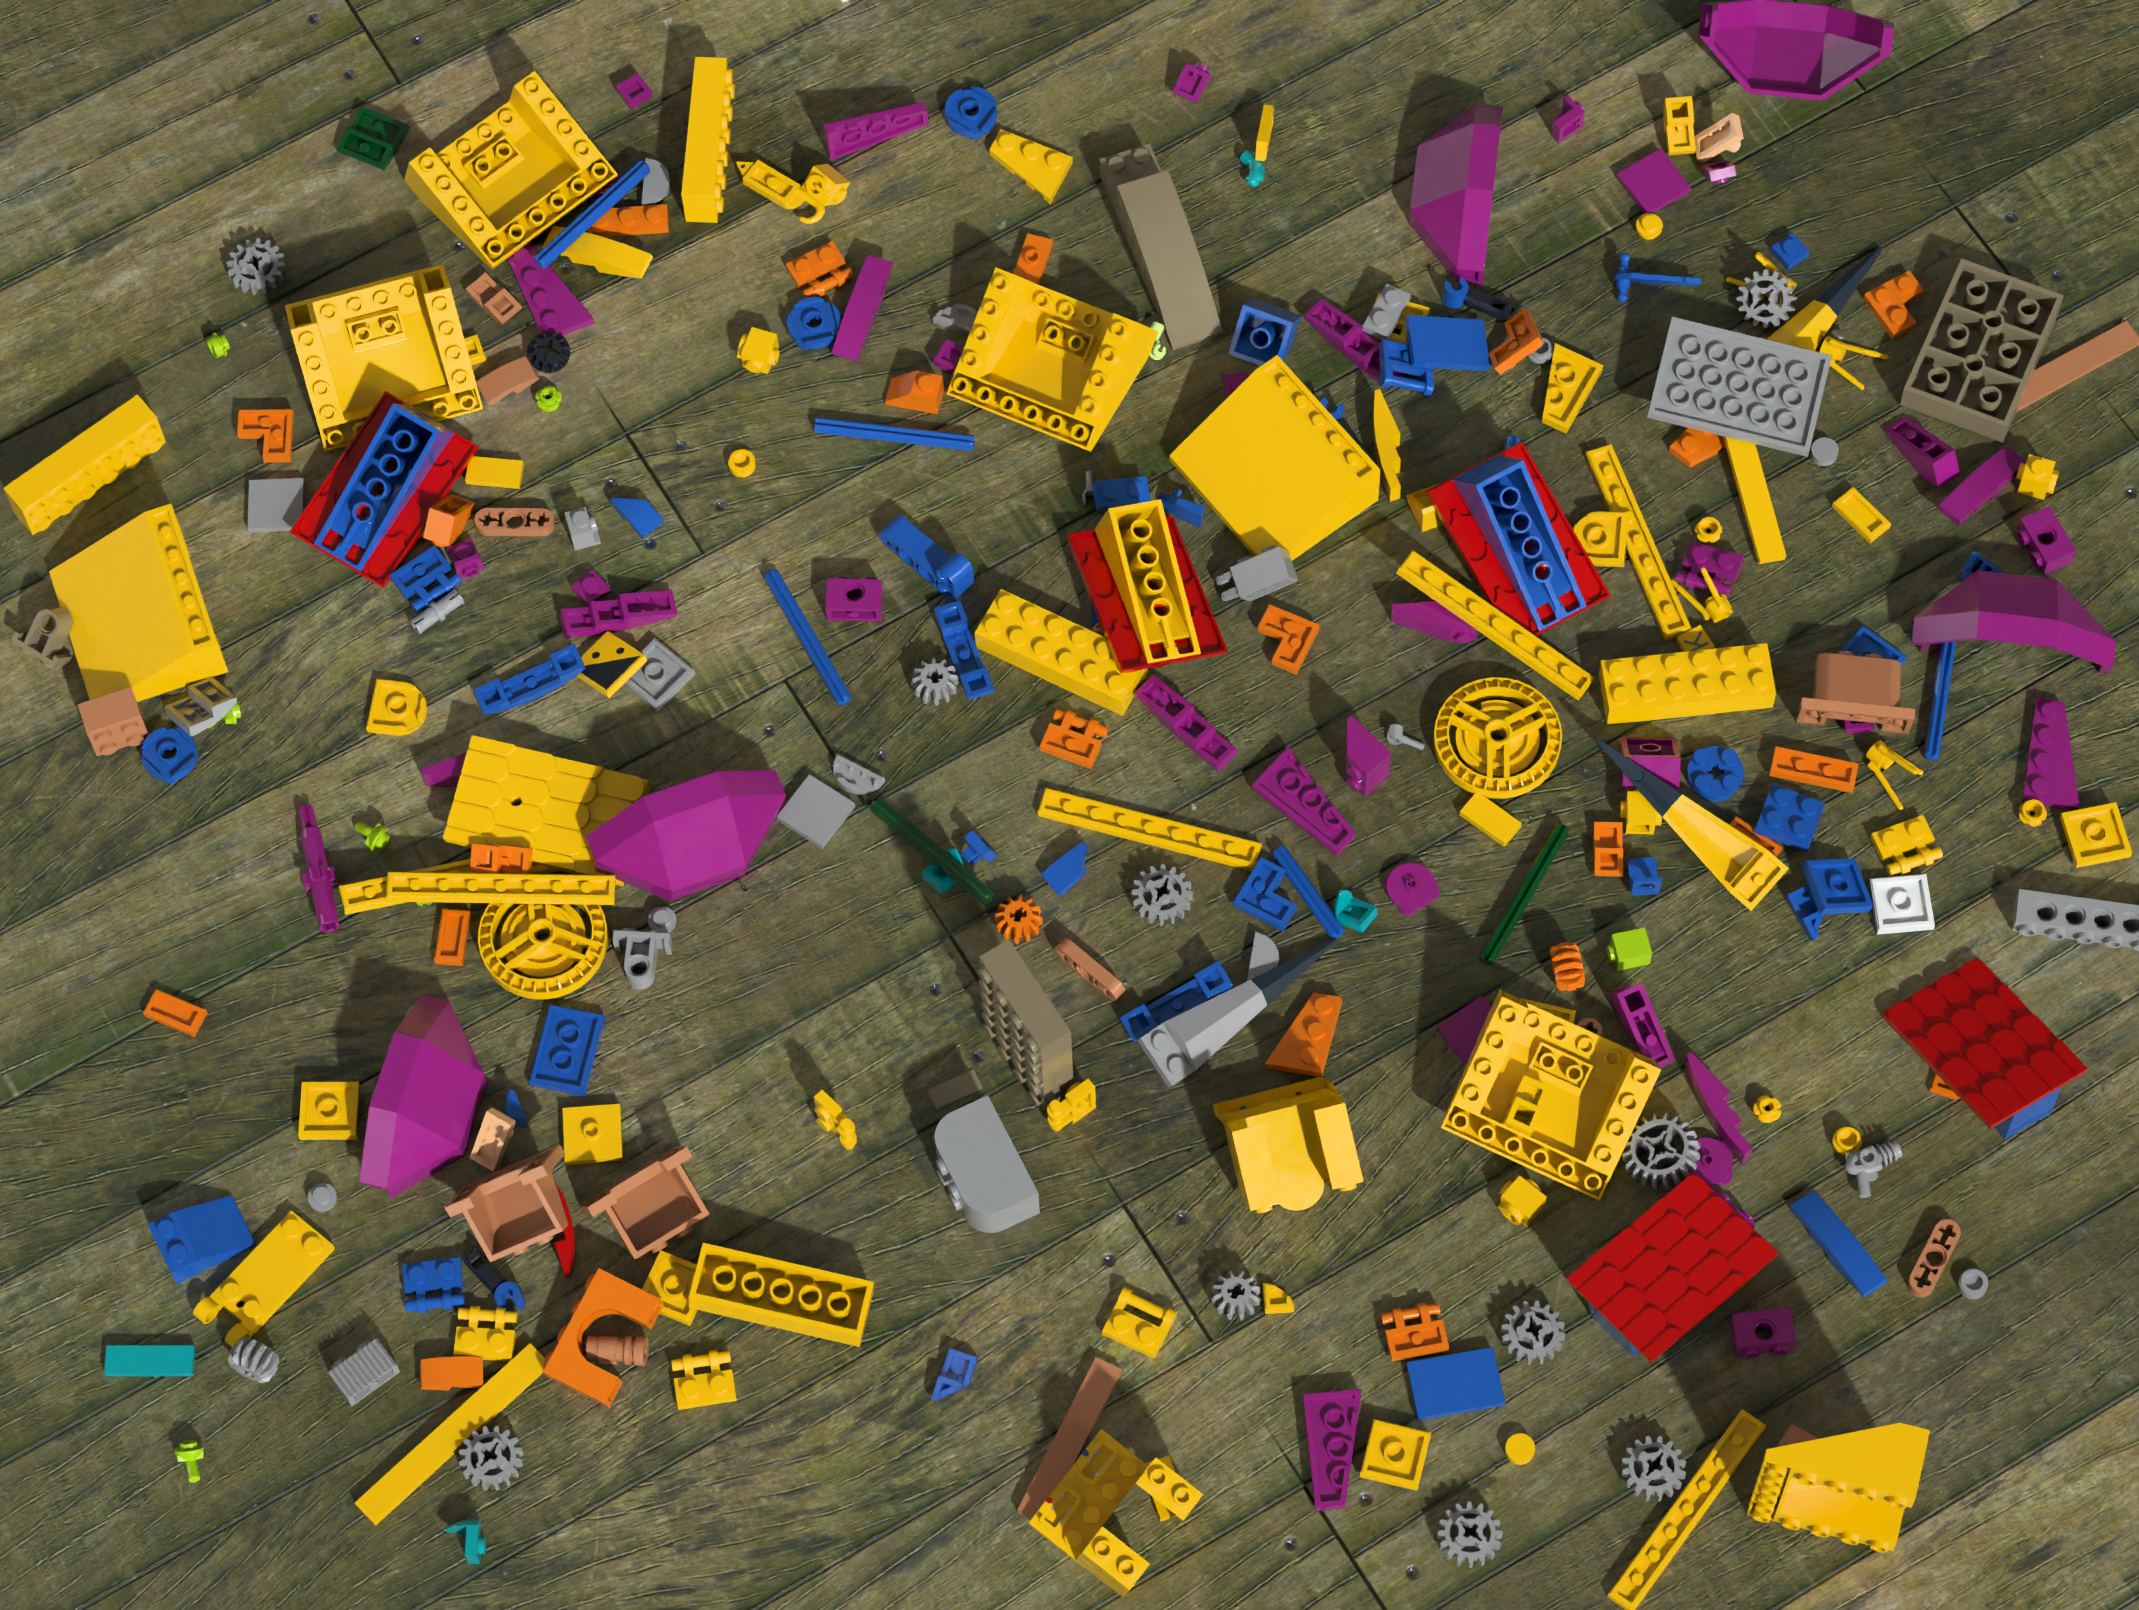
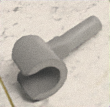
(1088, 492)
(1396, 737)

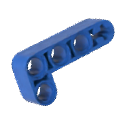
(946, 573)

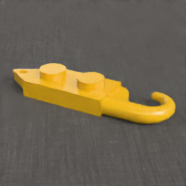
(778, 188)

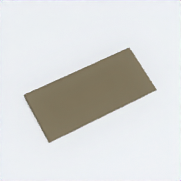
(954, 1089)

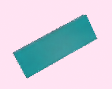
(150, 1360)

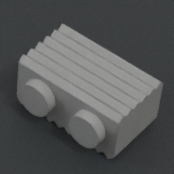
(363, 1371)

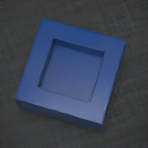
(1790, 251)

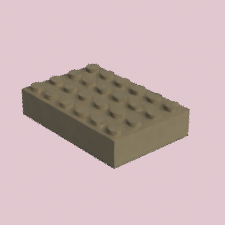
(1981, 350)
(1025, 1025)

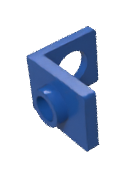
(1643, 876)

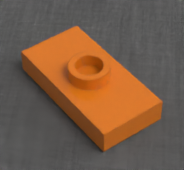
(1033, 258)

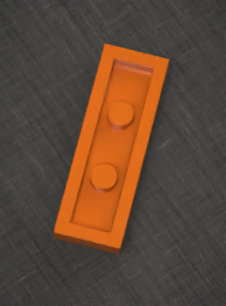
(632, 221)
(1814, 769)

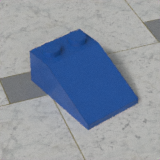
(201, 1237)

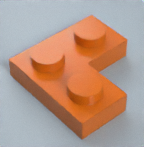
(1889, 303)
(1523, 341)
(274, 427)
(1295, 637)

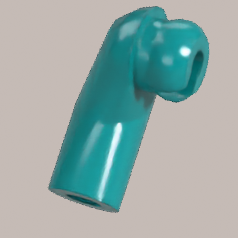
(1256, 169)

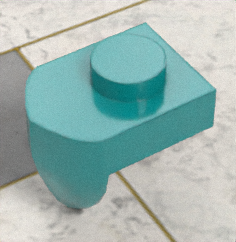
(937, 878)
(1353, 912)
(475, 1542)

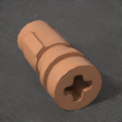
(614, 1349)

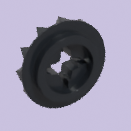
(554, 362)

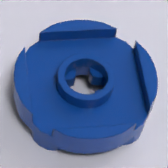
(974, 125)
(813, 337)
(1715, 758)
(169, 769)

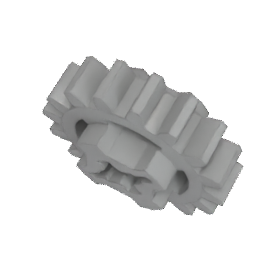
(244, 273)
(1775, 305)
(1155, 885)
(1521, 1336)
(490, 1449)
(1661, 1476)
(1461, 1525)

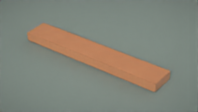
(2079, 362)
(1071, 1434)

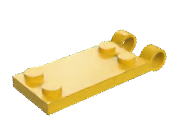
(267, 1277)

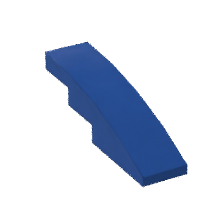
(1839, 1244)

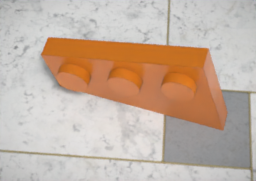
(1696, 446)
(1309, 1038)

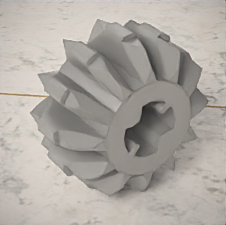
(935, 691)
(1244, 1301)
(253, 1360)

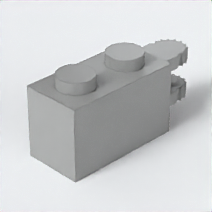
(1259, 574)

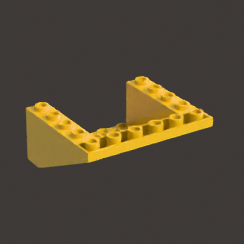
(511, 173)
(378, 339)
(1032, 356)
(1277, 464)
(138, 610)
(1590, 1101)
(1843, 1484)

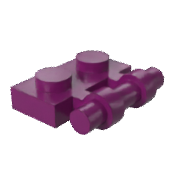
(1719, 564)

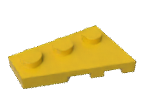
(1034, 163)
(1568, 387)

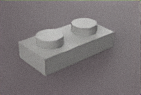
(1386, 312)

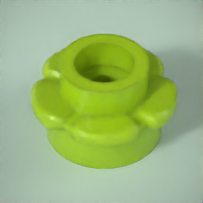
(218, 345)
(548, 404)

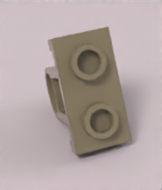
(46, 640)

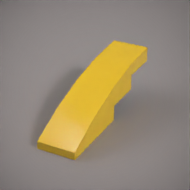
(605, 254)
(1386, 440)

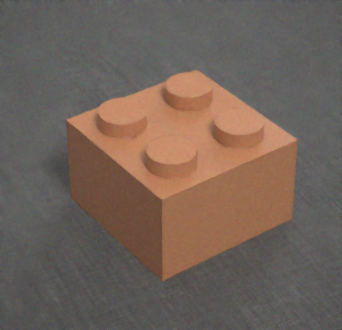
(113, 721)

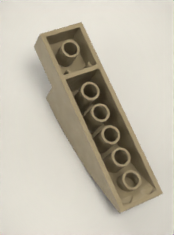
(1161, 245)

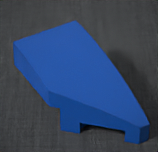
(1182, 509)
(639, 514)
(1067, 869)
(1805, 911)
(955, 1374)

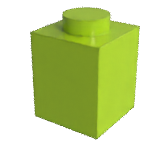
(1629, 949)

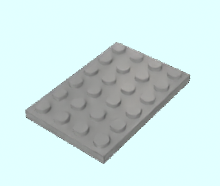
(1739, 386)

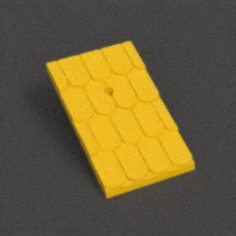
(537, 802)

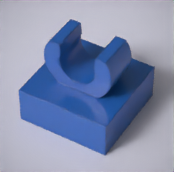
(978, 849)

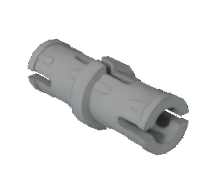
(436, 611)

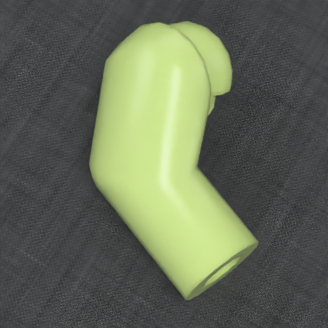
(1158, 350)

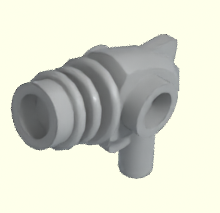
(1869, 1161)

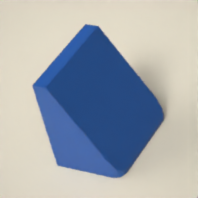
(515, 1111)

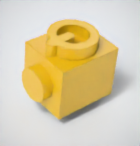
(826, 185)
(759, 350)
(2037, 477)
(1639, 814)
(1521, 1201)

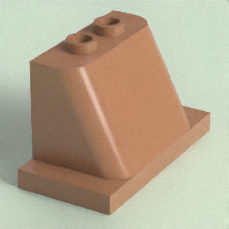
(1857, 691)
(650, 1204)
(514, 1206)

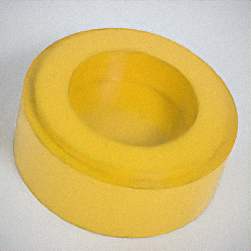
(741, 463)
(1520, 1449)

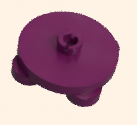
(1411, 887)
(1714, 1162)

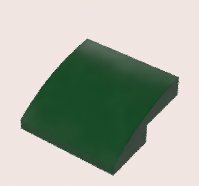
(373, 138)

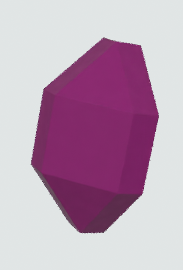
(1793, 45)
(1456, 191)
(2015, 612)
(690, 833)
(422, 1100)

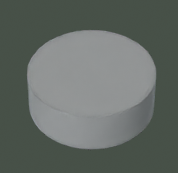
(1824, 451)
(1973, 1283)

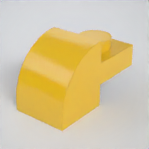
(1678, 125)
(1526, 1105)

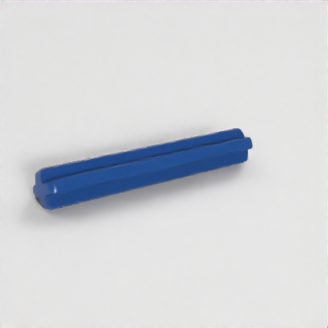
(1308, 892)

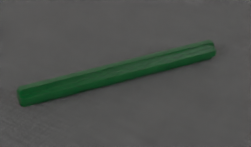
(932, 851)
(1523, 894)

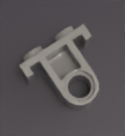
(641, 953)

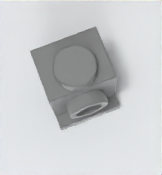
(582, 528)

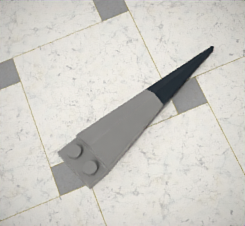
(1194, 1036)

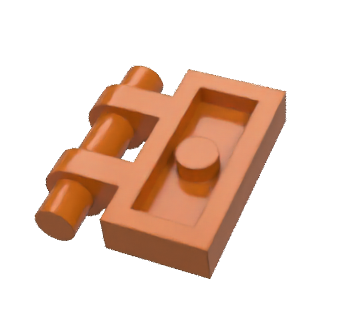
(816, 265)
(1071, 745)
(1415, 1339)

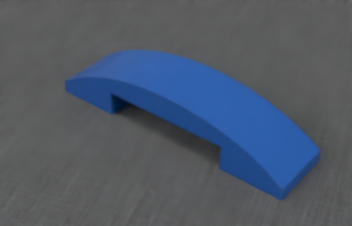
(963, 650)
(531, 684)
(1206, 985)

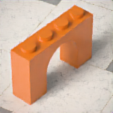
(603, 1296)

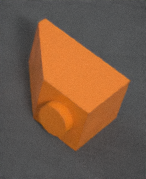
(916, 392)
(447, 520)

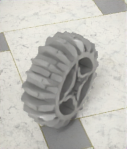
(1668, 1131)

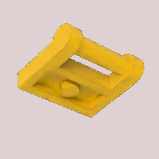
(1137, 1332)

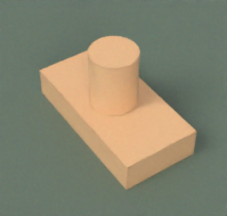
(1719, 137)
(492, 1139)

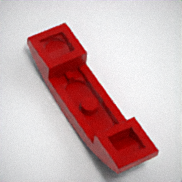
(567, 1248)

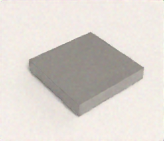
(275, 504)
(660, 676)
(815, 811)

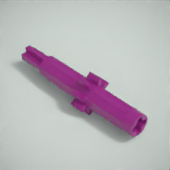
(319, 876)

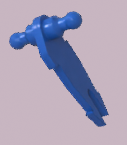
(1625, 276)

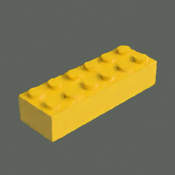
(707, 140)
(85, 465)
(1056, 651)
(1687, 683)
(781, 1294)

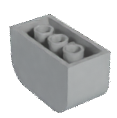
(983, 1169)

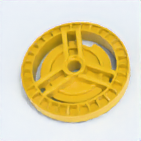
(1495, 757)
(542, 957)

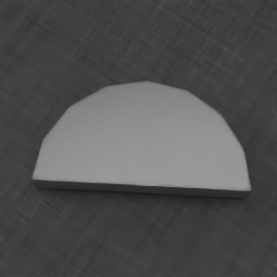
(656, 183)
(957, 318)
(855, 777)
(1263, 956)

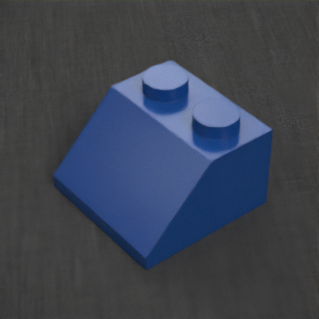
(1263, 332)

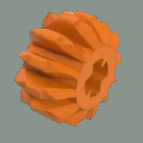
(1029, 919)
(1567, 966)

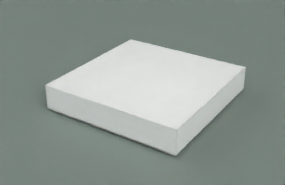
(1901, 904)

